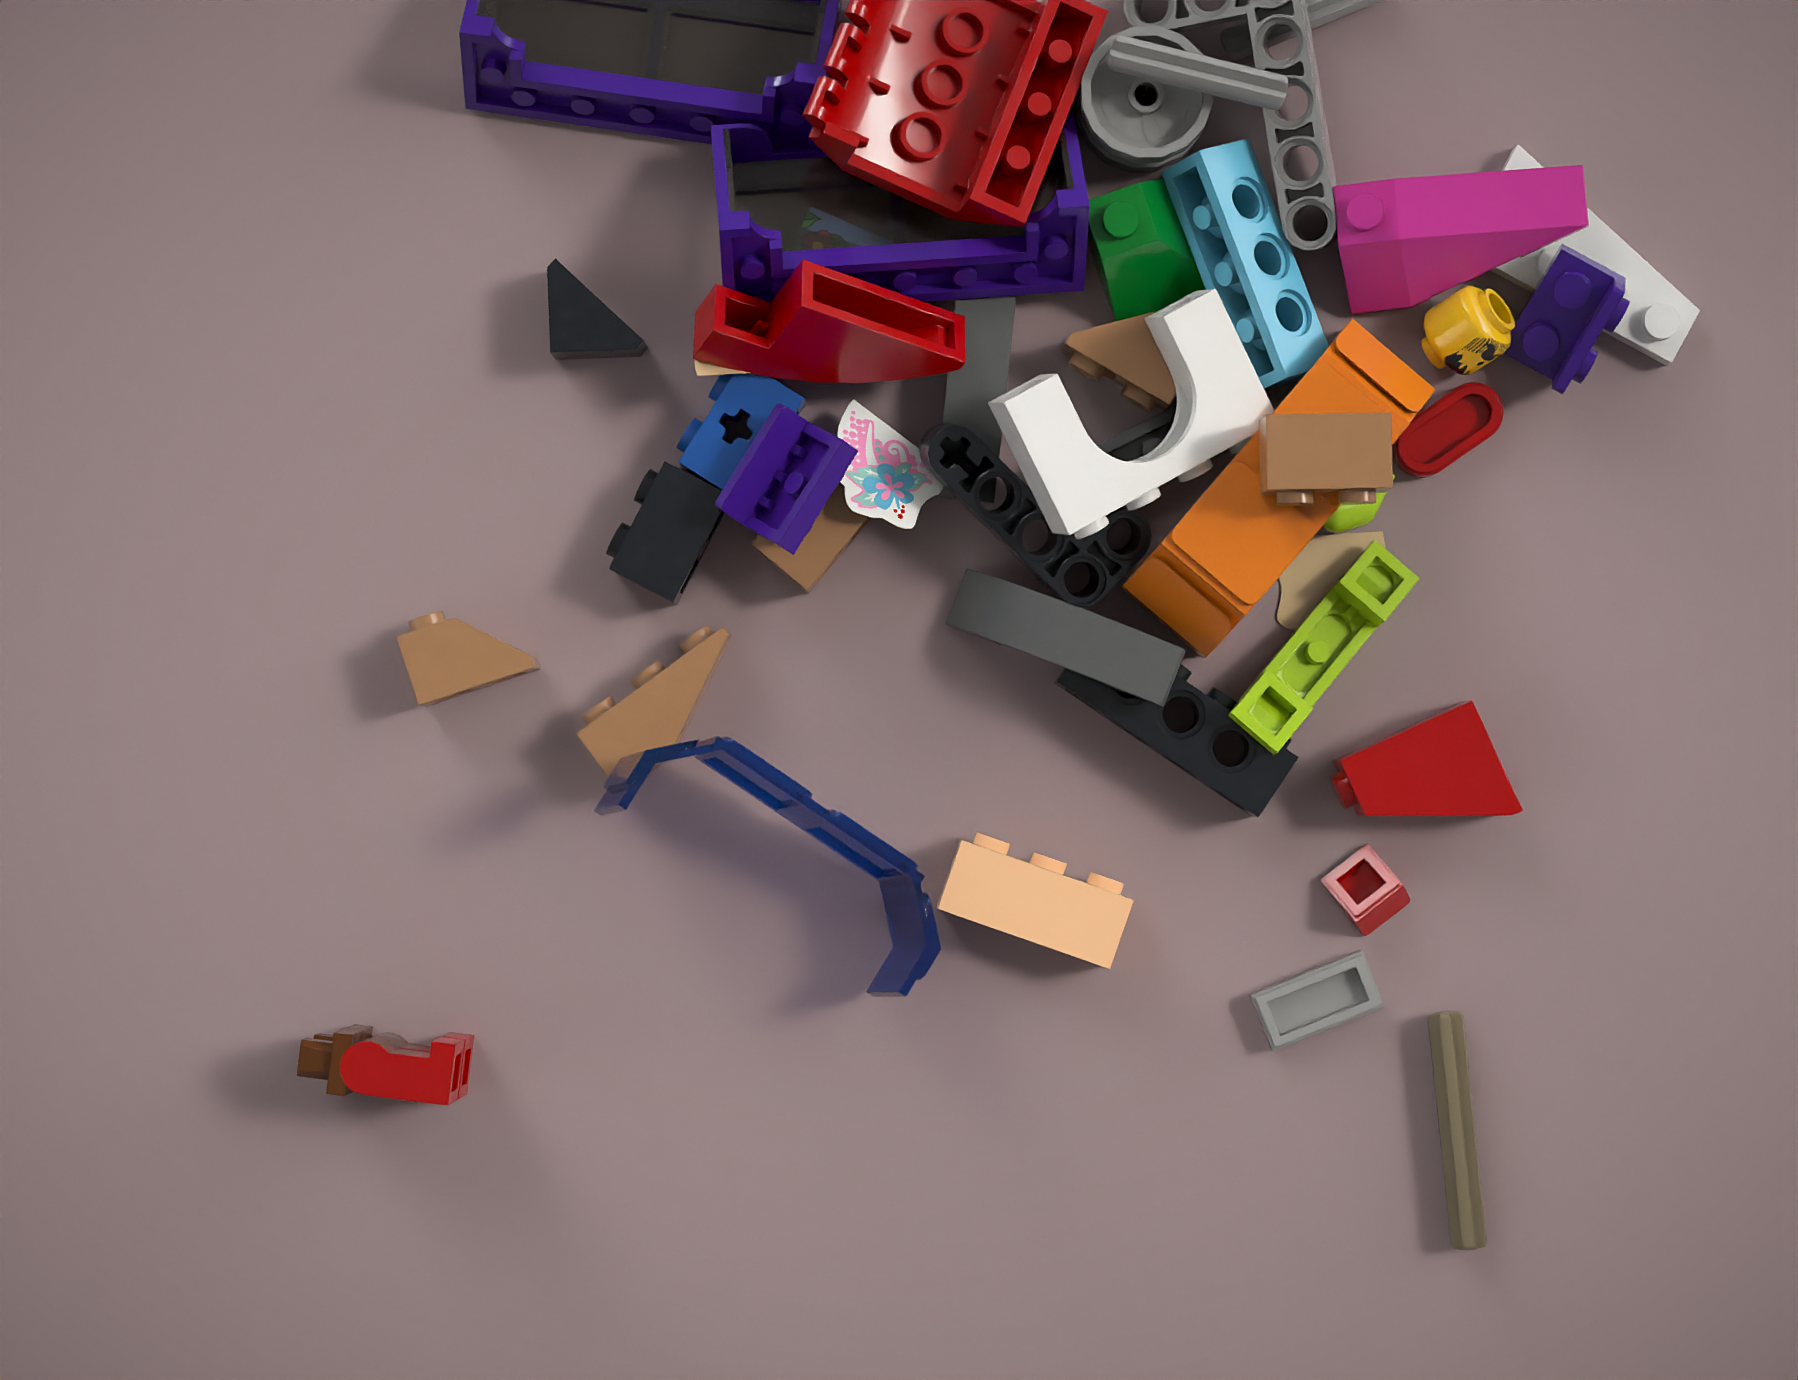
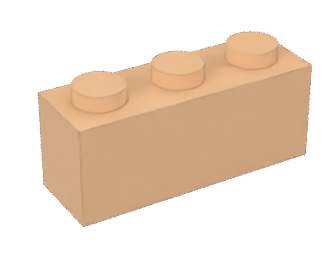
(1036, 900)

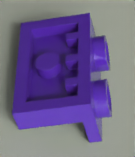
(1566, 317)

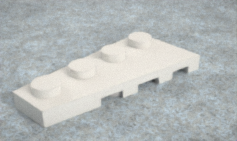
(1657, 311)

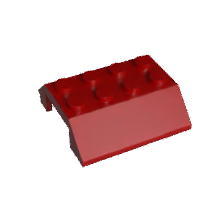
(953, 98)

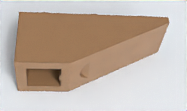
(658, 707)

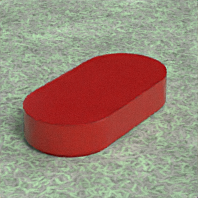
(1448, 429)

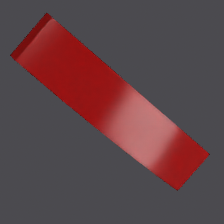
(828, 331)

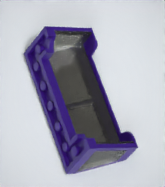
(650, 63)
(803, 206)

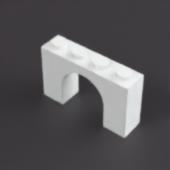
(1214, 411)

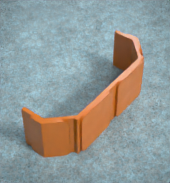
(1241, 541)

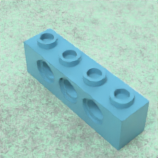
(1247, 259)

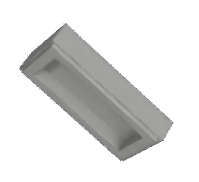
(1316, 1000)

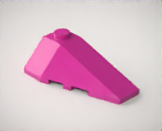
(1434, 232)

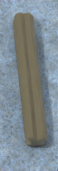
(1457, 1130)

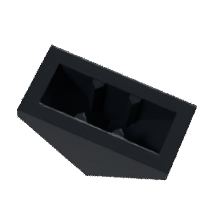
(583, 324)

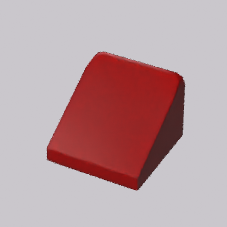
(1366, 890)

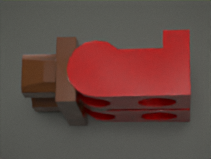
(389, 1065)

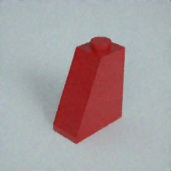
(1428, 770)

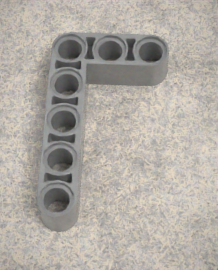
(1282, 135)

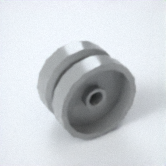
(1134, 134)

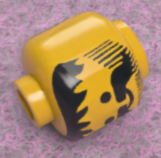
(1467, 330)

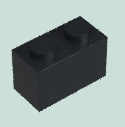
(667, 533)

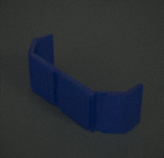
(906, 906)

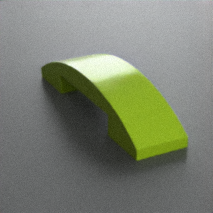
(1322, 646)

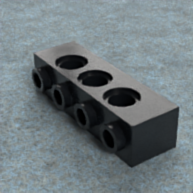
(1246, 784)

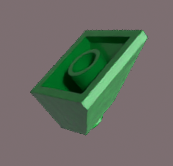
(1140, 250)

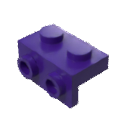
(785, 478)

